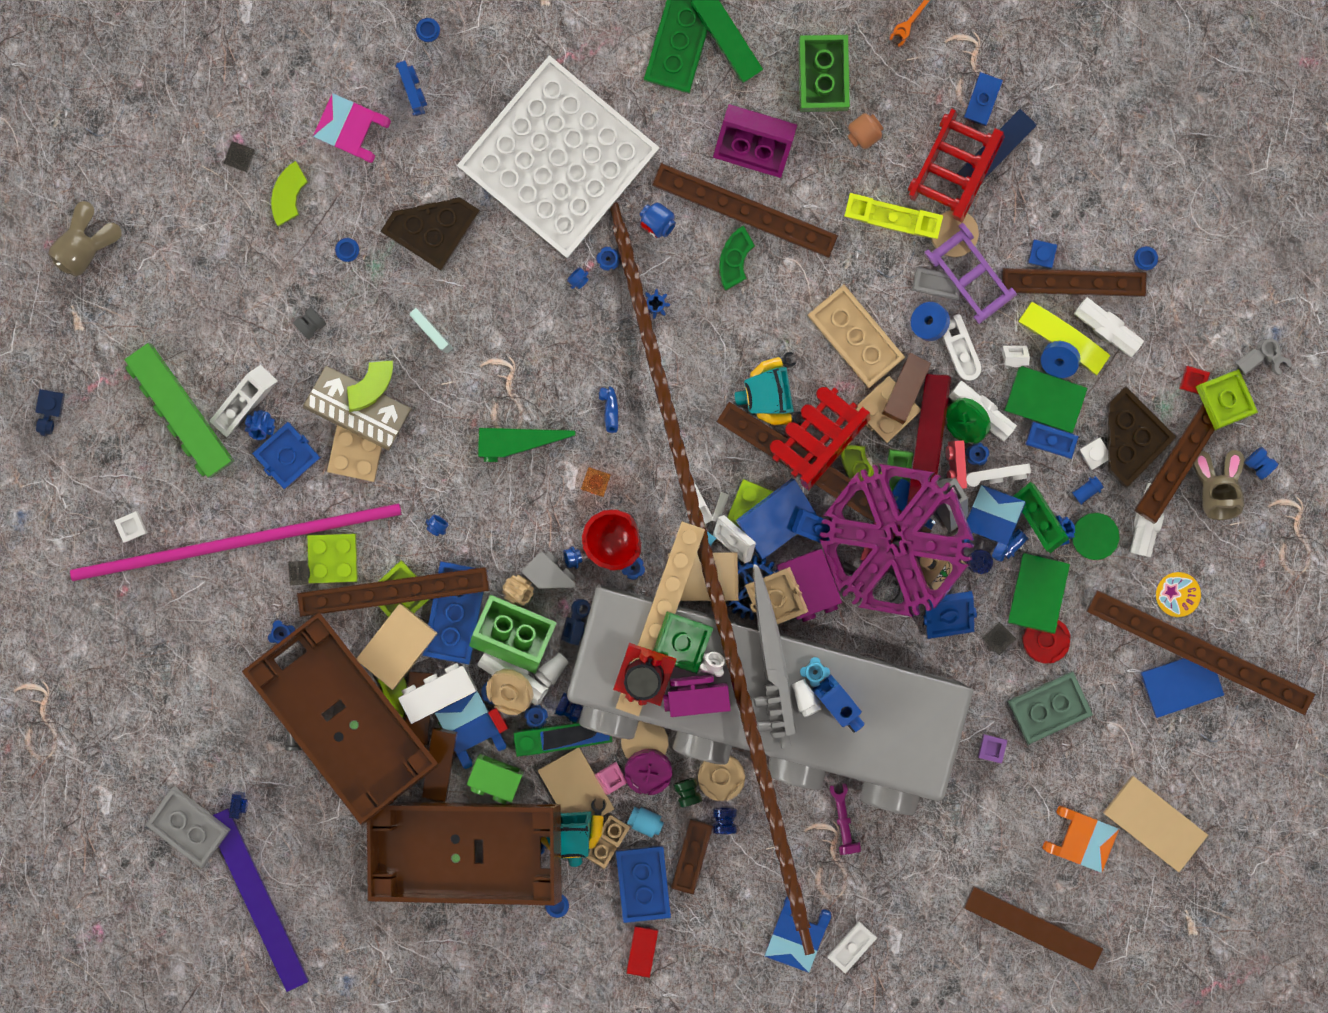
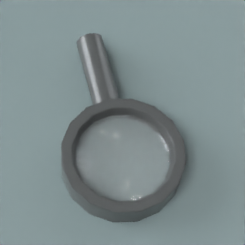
(886, 590)

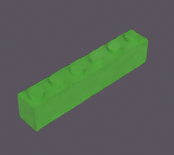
(179, 410)

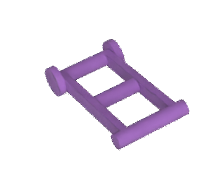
(935, 258)

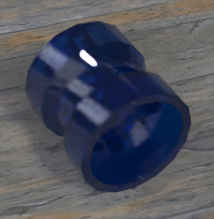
(979, 558)
(574, 710)
(724, 818)

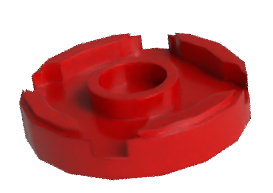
(1045, 646)

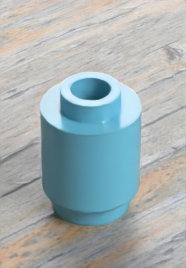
(645, 821)

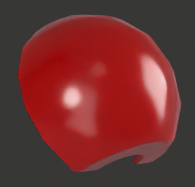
(612, 539)

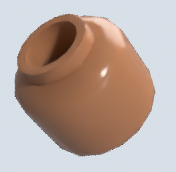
(865, 131)

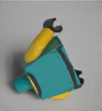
(769, 392)
(579, 834)

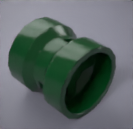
(687, 792)

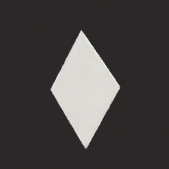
(720, 506)

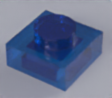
(238, 805)

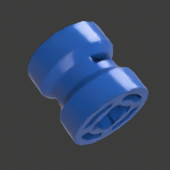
(1261, 463)

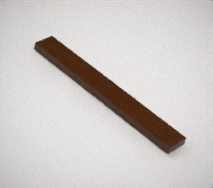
(745, 210)
(393, 591)

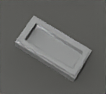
(935, 283)

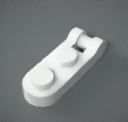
(962, 350)
(996, 475)

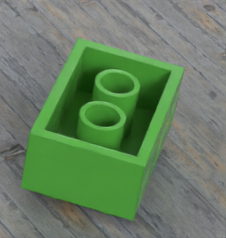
(823, 73)
(512, 634)

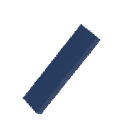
(1014, 131)

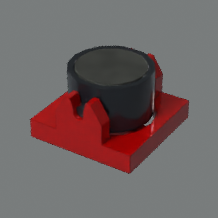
(643, 677)

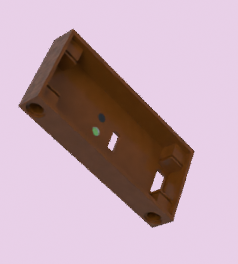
(362, 750)
(429, 853)

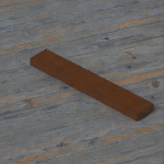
(1075, 282)
(1176, 466)
(1033, 928)

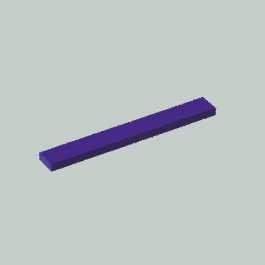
(261, 906)

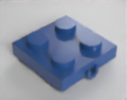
(409, 80)
(286, 455)
(951, 616)

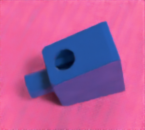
(835, 699)

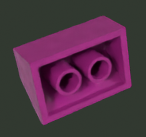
(754, 141)

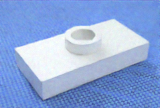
(734, 538)
(852, 947)

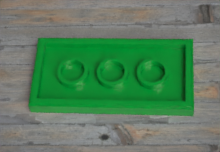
(677, 47)

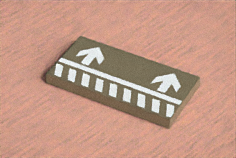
(377, 423)

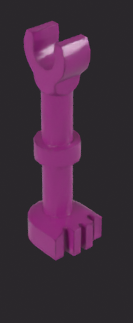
(844, 821)

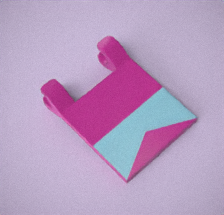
(346, 126)

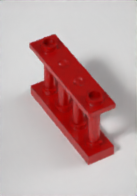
(980, 163)

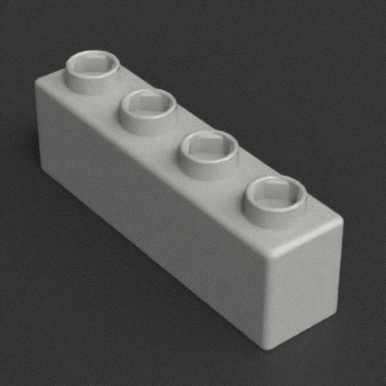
(898, 753)

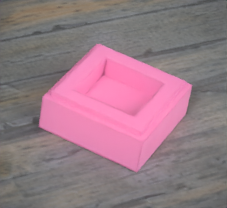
(610, 778)

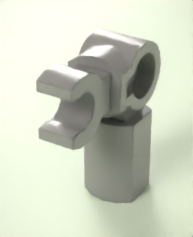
(1265, 349)

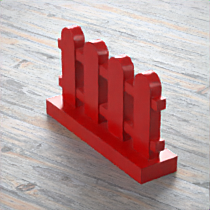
(824, 455)

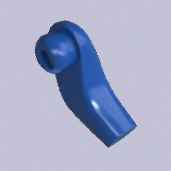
(611, 408)

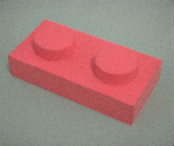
(956, 456)

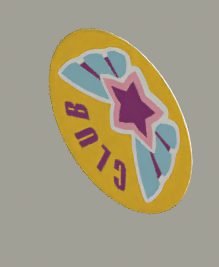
(1178, 594)

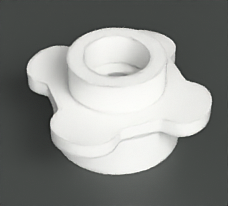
(713, 664)

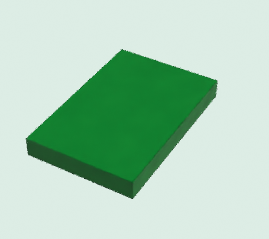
(1045, 399)
(1038, 593)

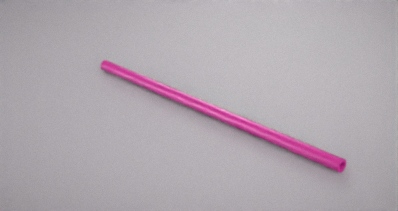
(235, 542)

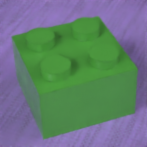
(495, 778)

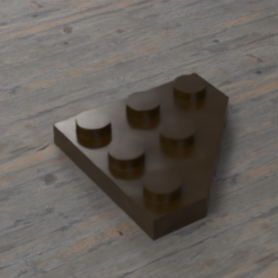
(432, 229)
(1133, 437)

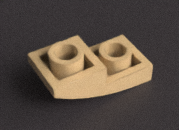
(611, 838)

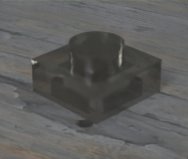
(239, 157)
(298, 572)
(998, 638)

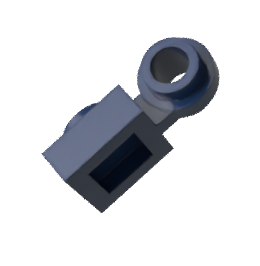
(50, 404)
(573, 626)

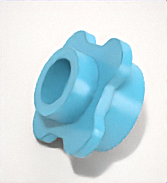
(821, 672)

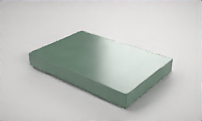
(1050, 707)

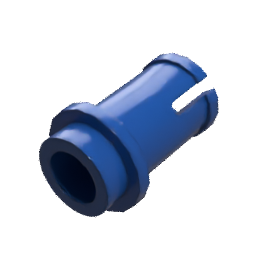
(1088, 490)
(1016, 542)

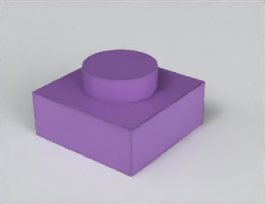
(992, 748)

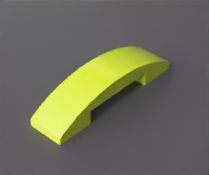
(893, 217)
(1054, 329)

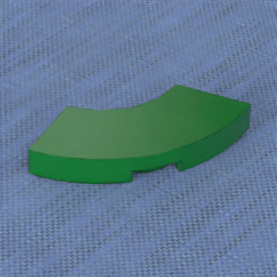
(733, 256)

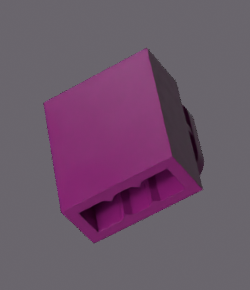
(814, 582)
(696, 697)

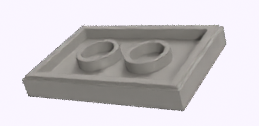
(188, 827)

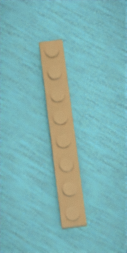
(667, 594)

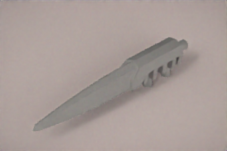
(777, 692)

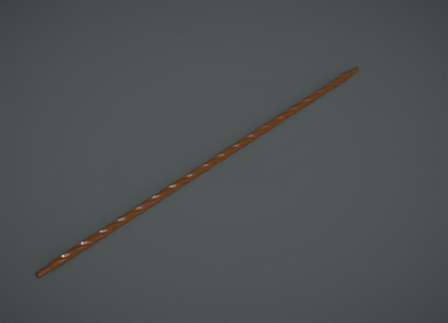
(712, 583)

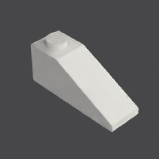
(243, 400)

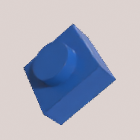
(1042, 254)

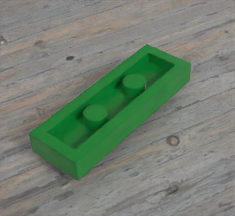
(1041, 518)

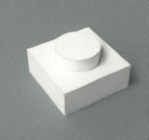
(1015, 356)
(1094, 453)
(130, 526)

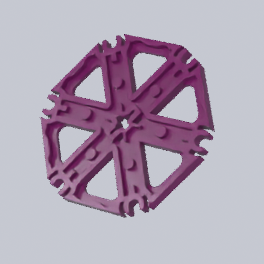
(889, 555)

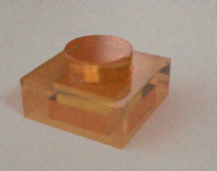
(595, 482)

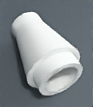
(551, 670)
(806, 699)

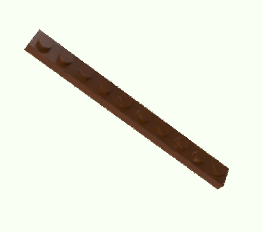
(761, 437)
(1200, 652)

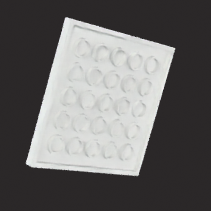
(558, 157)

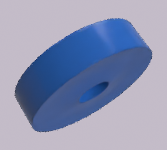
(937, 328)
(1064, 351)

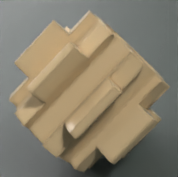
(517, 590)

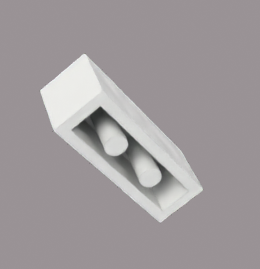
(437, 692)

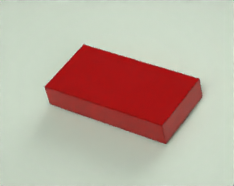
(642, 951)

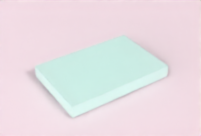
(431, 331)

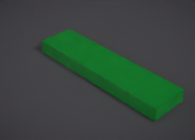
(728, 38)

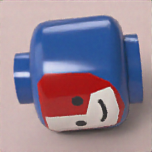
(657, 220)

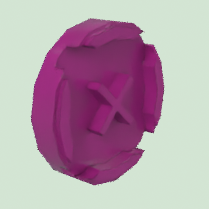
(648, 772)

